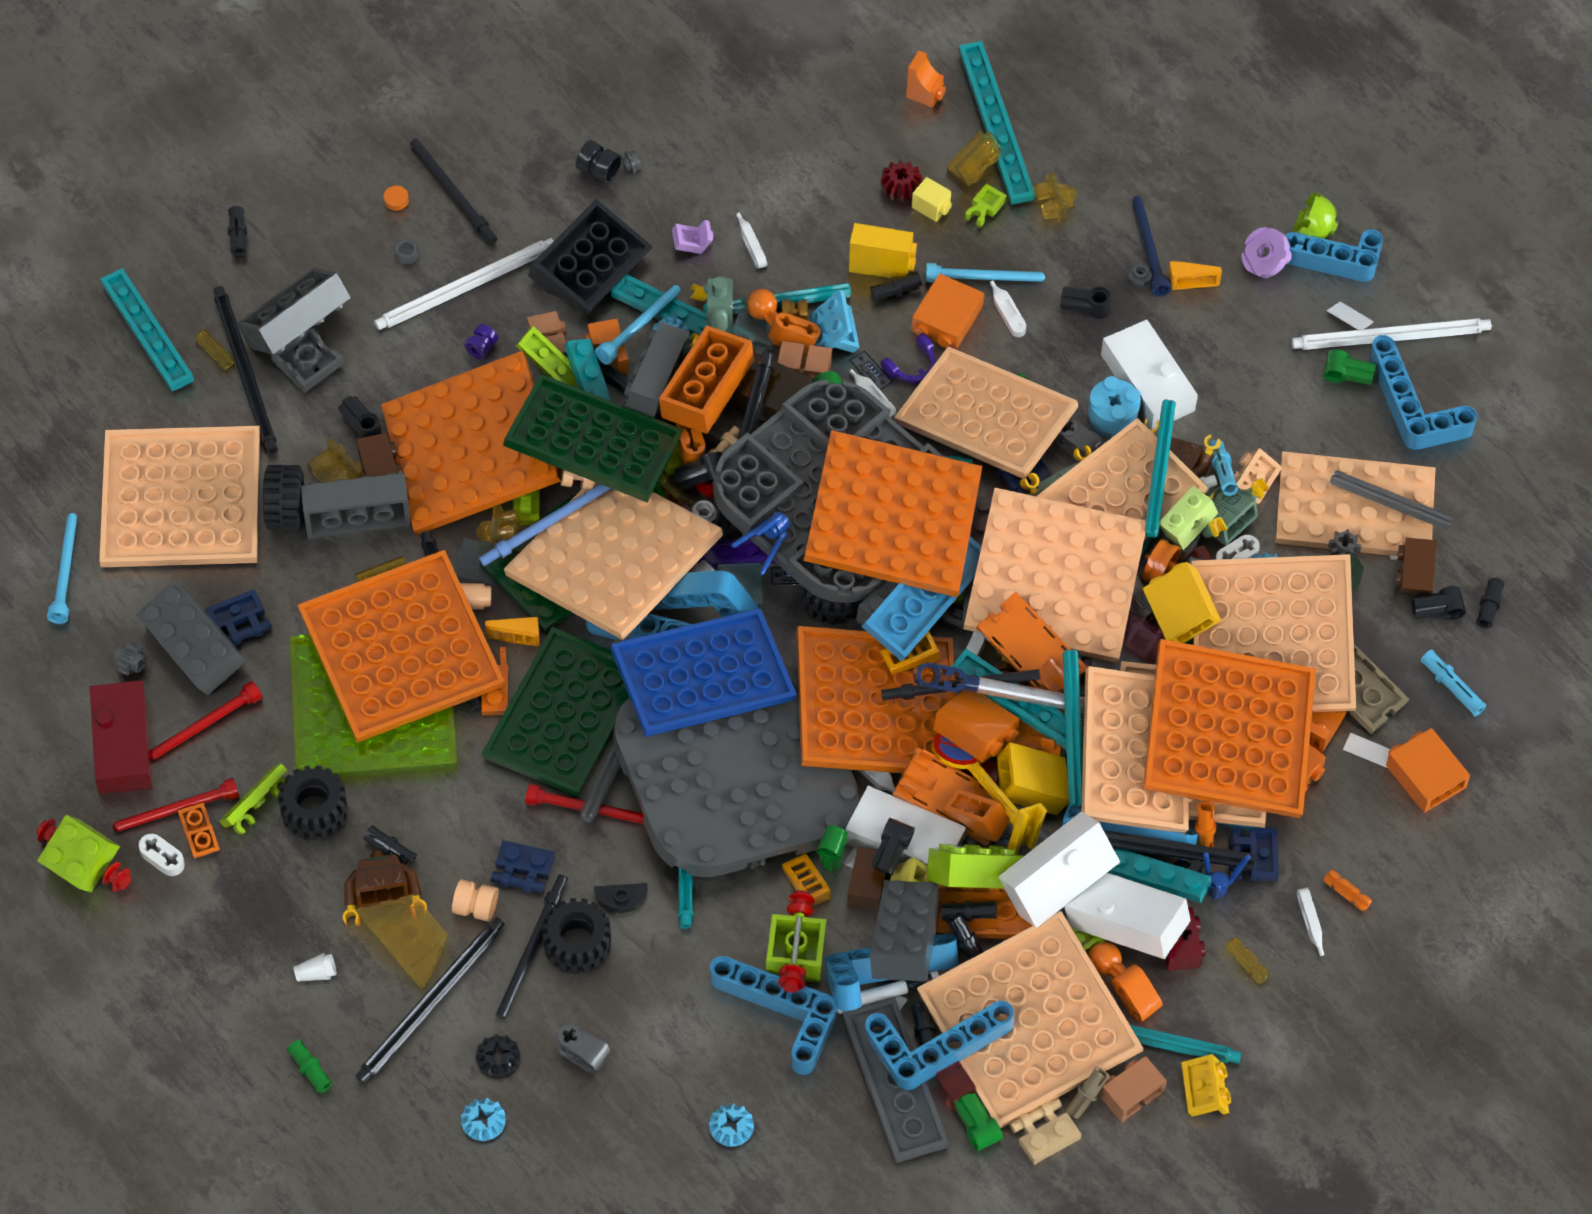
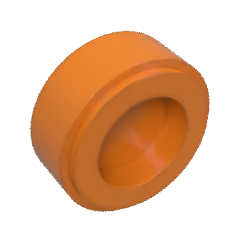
(396, 198)

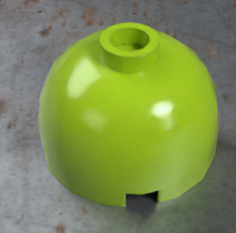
(1317, 218)

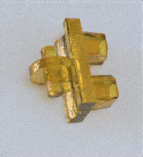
(1060, 197)
(500, 527)

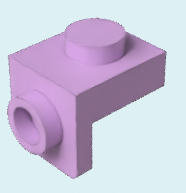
(692, 238)

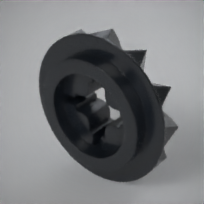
(508, 1061)

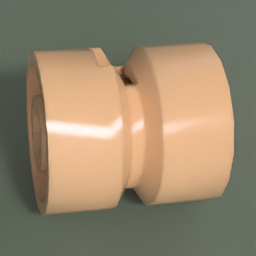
(475, 900)

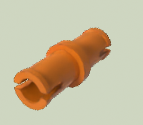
(1205, 825)

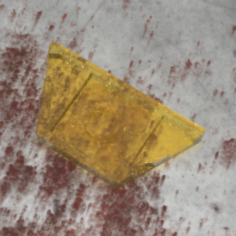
(408, 935)

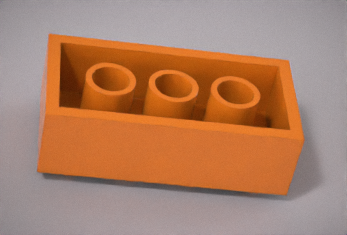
(706, 379)

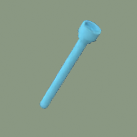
(933, 271)
(608, 350)
(58, 610)

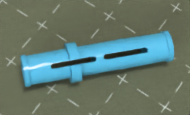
(1228, 482)
(1445, 674)

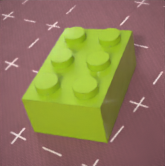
(969, 865)

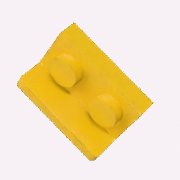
(1205, 1085)

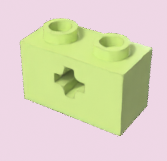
(1188, 517)

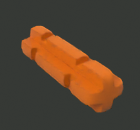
(1347, 890)

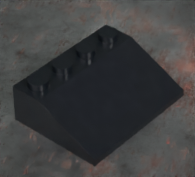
(589, 258)

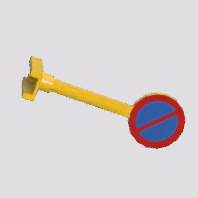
(1026, 821)

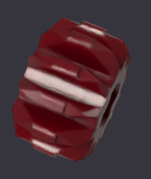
(900, 180)

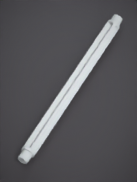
(462, 285)
(1397, 333)

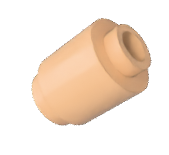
(477, 595)

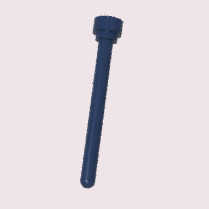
(1159, 283)

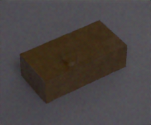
(781, 386)

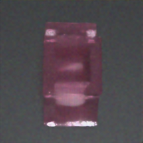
(1142, 636)

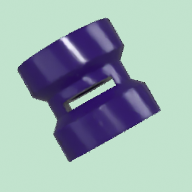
(479, 343)

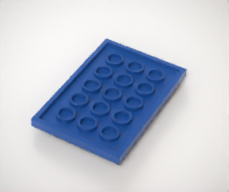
(703, 672)

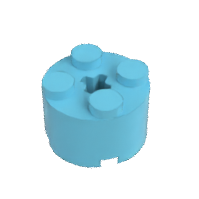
(1113, 406)

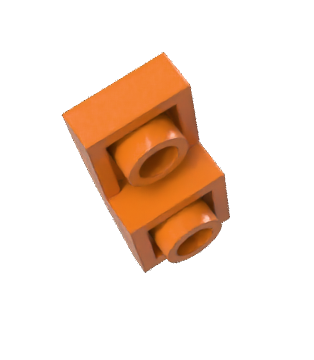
(198, 830)

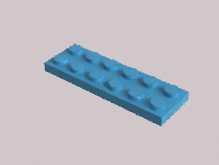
(912, 611)

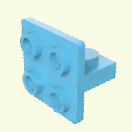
(836, 324)

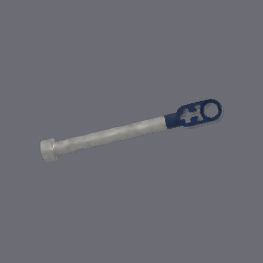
(989, 687)

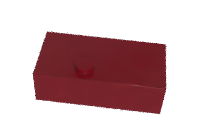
(120, 737)

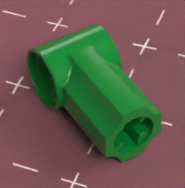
(1342, 367)
(832, 848)
(981, 1128)

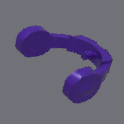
(893, 371)

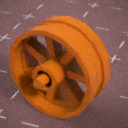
(1161, 560)

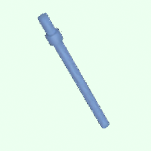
(504, 547)

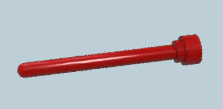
(248, 694)
(226, 791)
(536, 795)

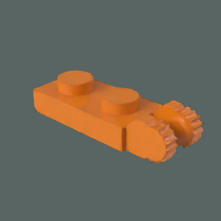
(497, 701)

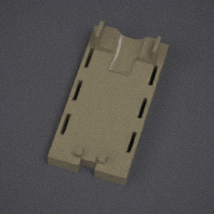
(1374, 694)

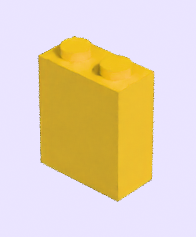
(881, 251)
(1181, 603)
(1033, 777)

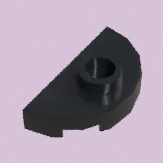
(621, 897)

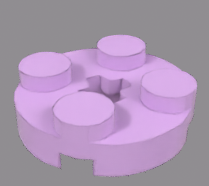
(1278, 252)

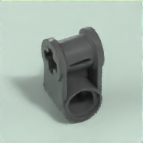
(1077, 438)
(581, 1048)

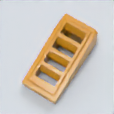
(1191, 275)
(515, 630)
(929, 656)
(823, 892)

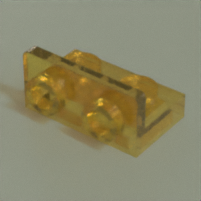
(335, 464)

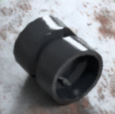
(599, 162)

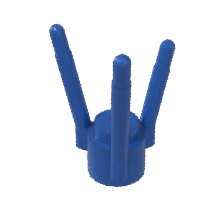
(773, 528)
(1220, 880)

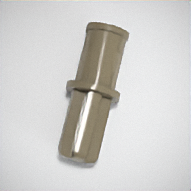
(1088, 1092)

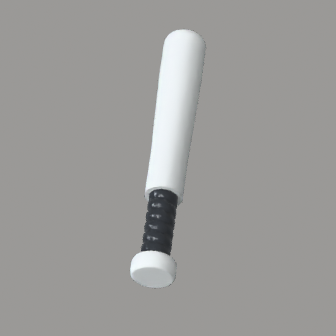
(890, 990)

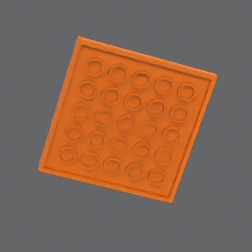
(454, 439)
(893, 513)
(401, 645)
(843, 708)
(1229, 728)

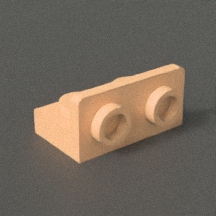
(1256, 466)

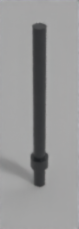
(478, 222)
(909, 691)
(552, 899)

